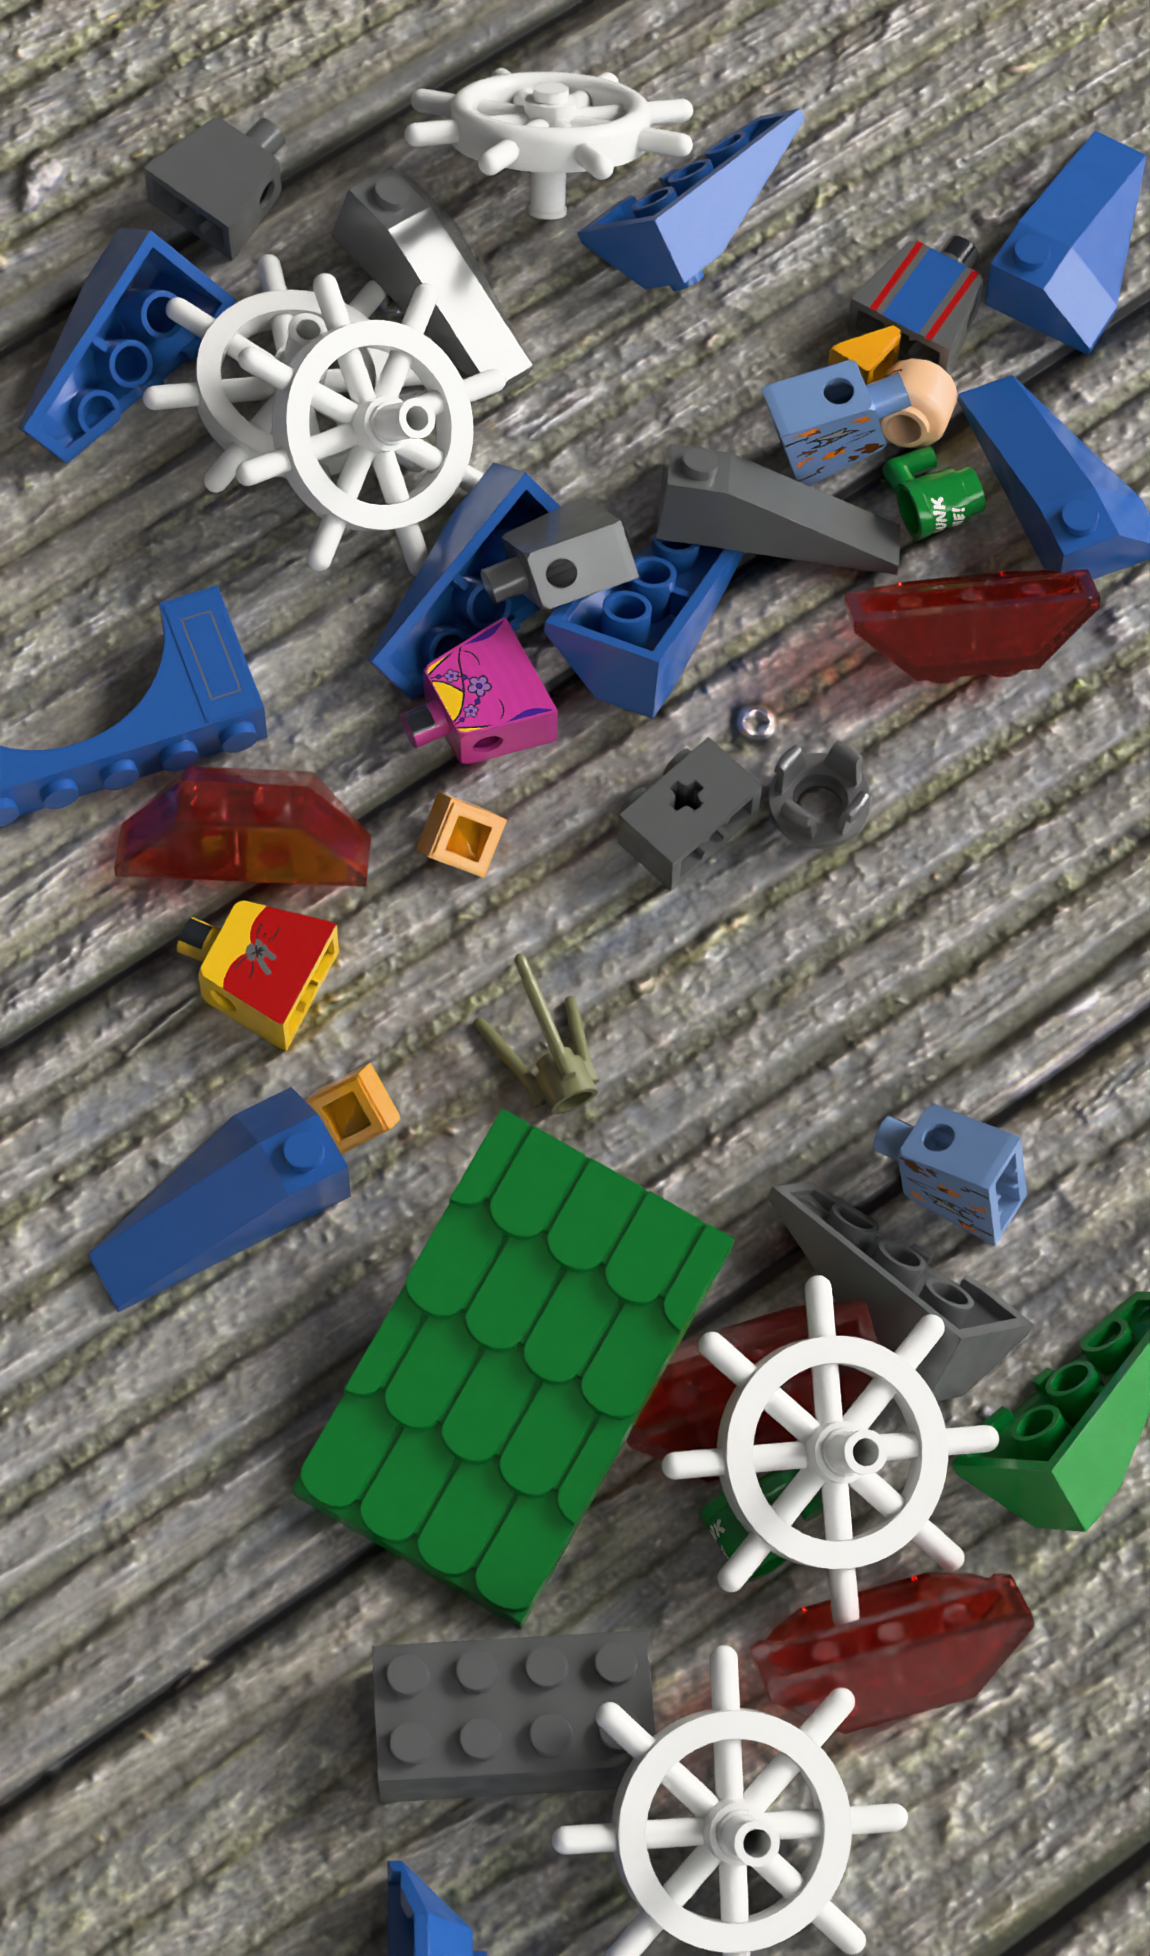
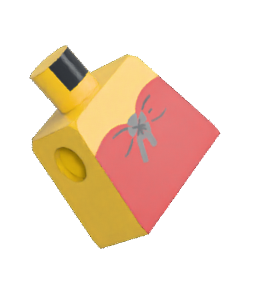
(262, 966)

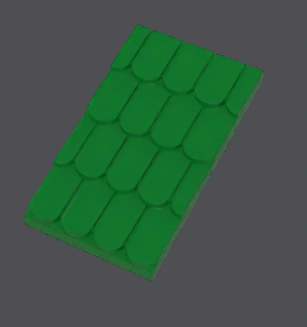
(512, 1367)

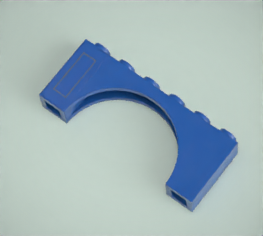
(193, 710)

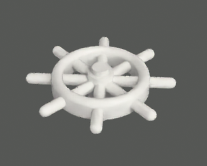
(550, 128)
(294, 323)
(370, 424)
(831, 1452)
(731, 1824)

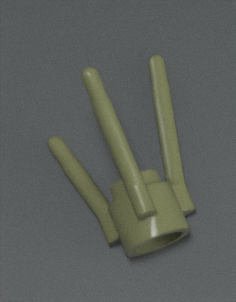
(563, 1078)

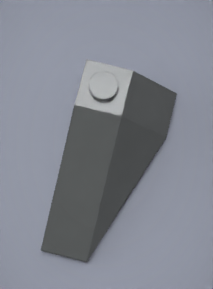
(411, 241)
(748, 508)
(901, 1288)

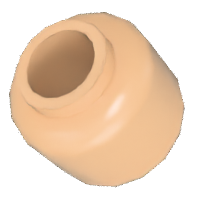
(932, 402)

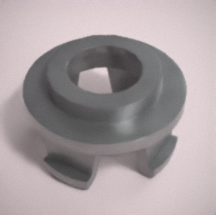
(836, 772)

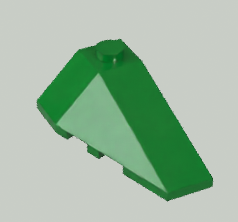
(1077, 1433)

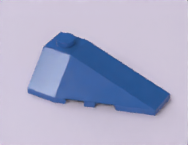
(693, 217)
(1072, 246)
(117, 341)
(1058, 488)
(448, 594)
(641, 634)
(231, 1193)

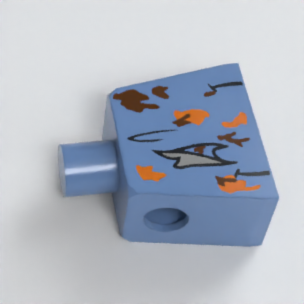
(832, 417)
(958, 1168)

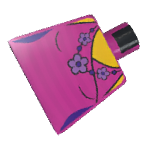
(483, 699)

